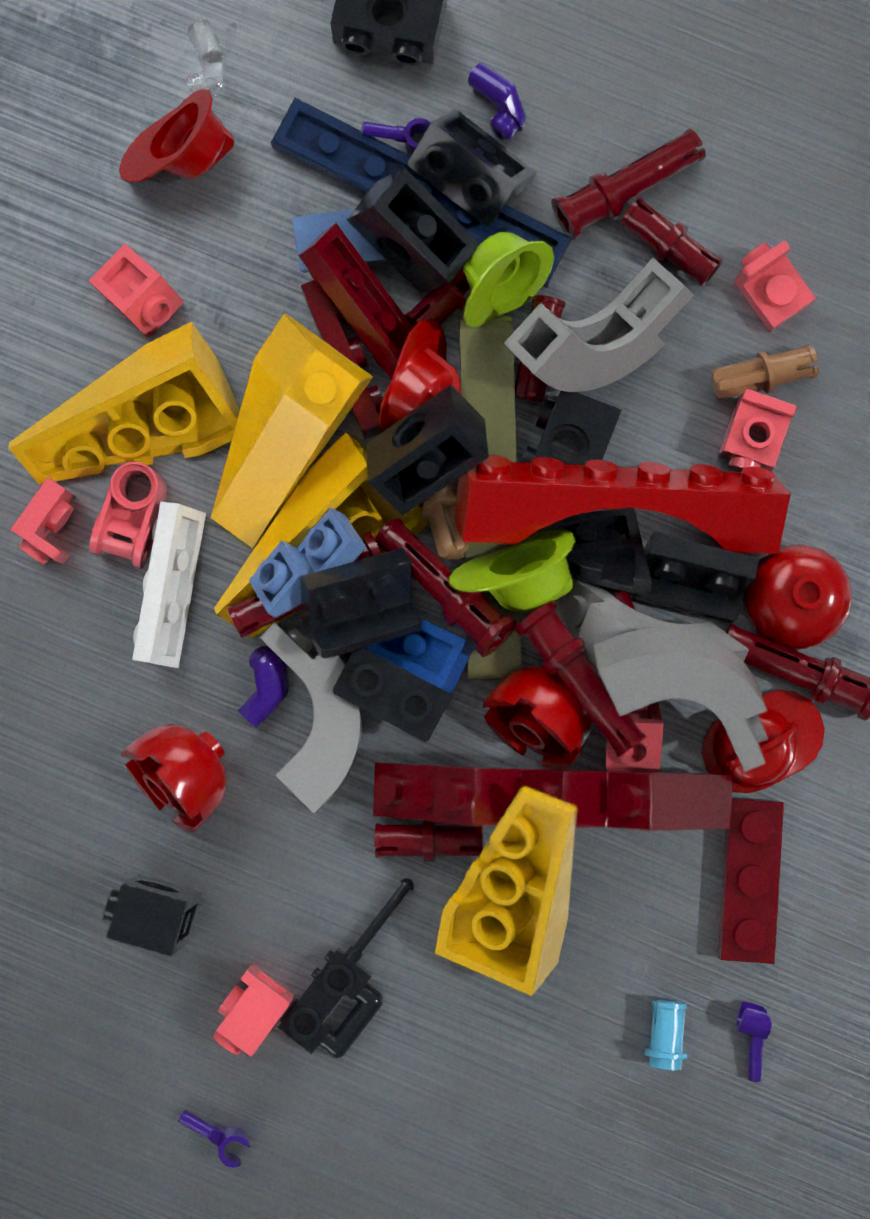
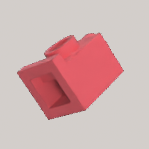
(758, 411)
(251, 1012)

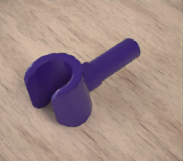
(397, 133)
(754, 1021)
(217, 1137)

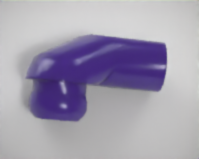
(505, 98)
(271, 685)

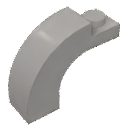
(606, 345)
(598, 616)
(688, 666)
(336, 728)

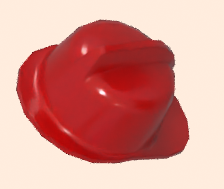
(181, 142)
(418, 373)
(793, 742)

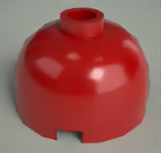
(798, 597)
(538, 713)
(179, 772)

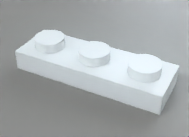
(168, 585)

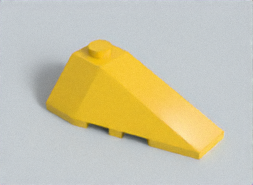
(146, 407)
(286, 418)
(332, 482)
(515, 896)

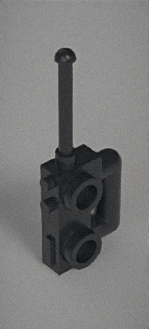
(338, 978)

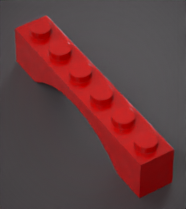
(515, 499)

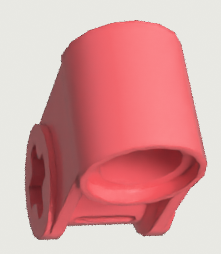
(128, 518)

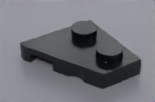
(607, 550)

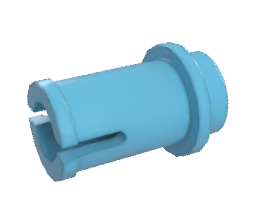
(667, 1035)

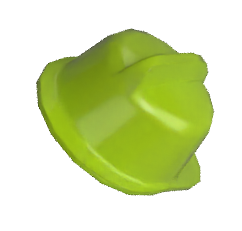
(504, 275)
(522, 574)

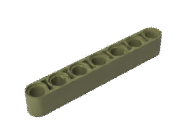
(490, 389)

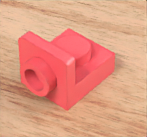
(773, 285)
(136, 290)
(45, 512)
(647, 753)

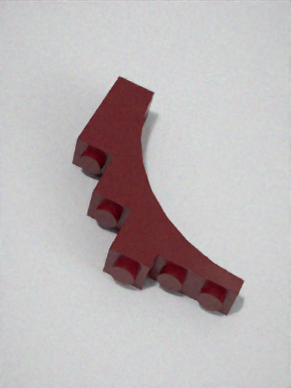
(602, 797)

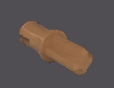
(765, 372)
(440, 513)

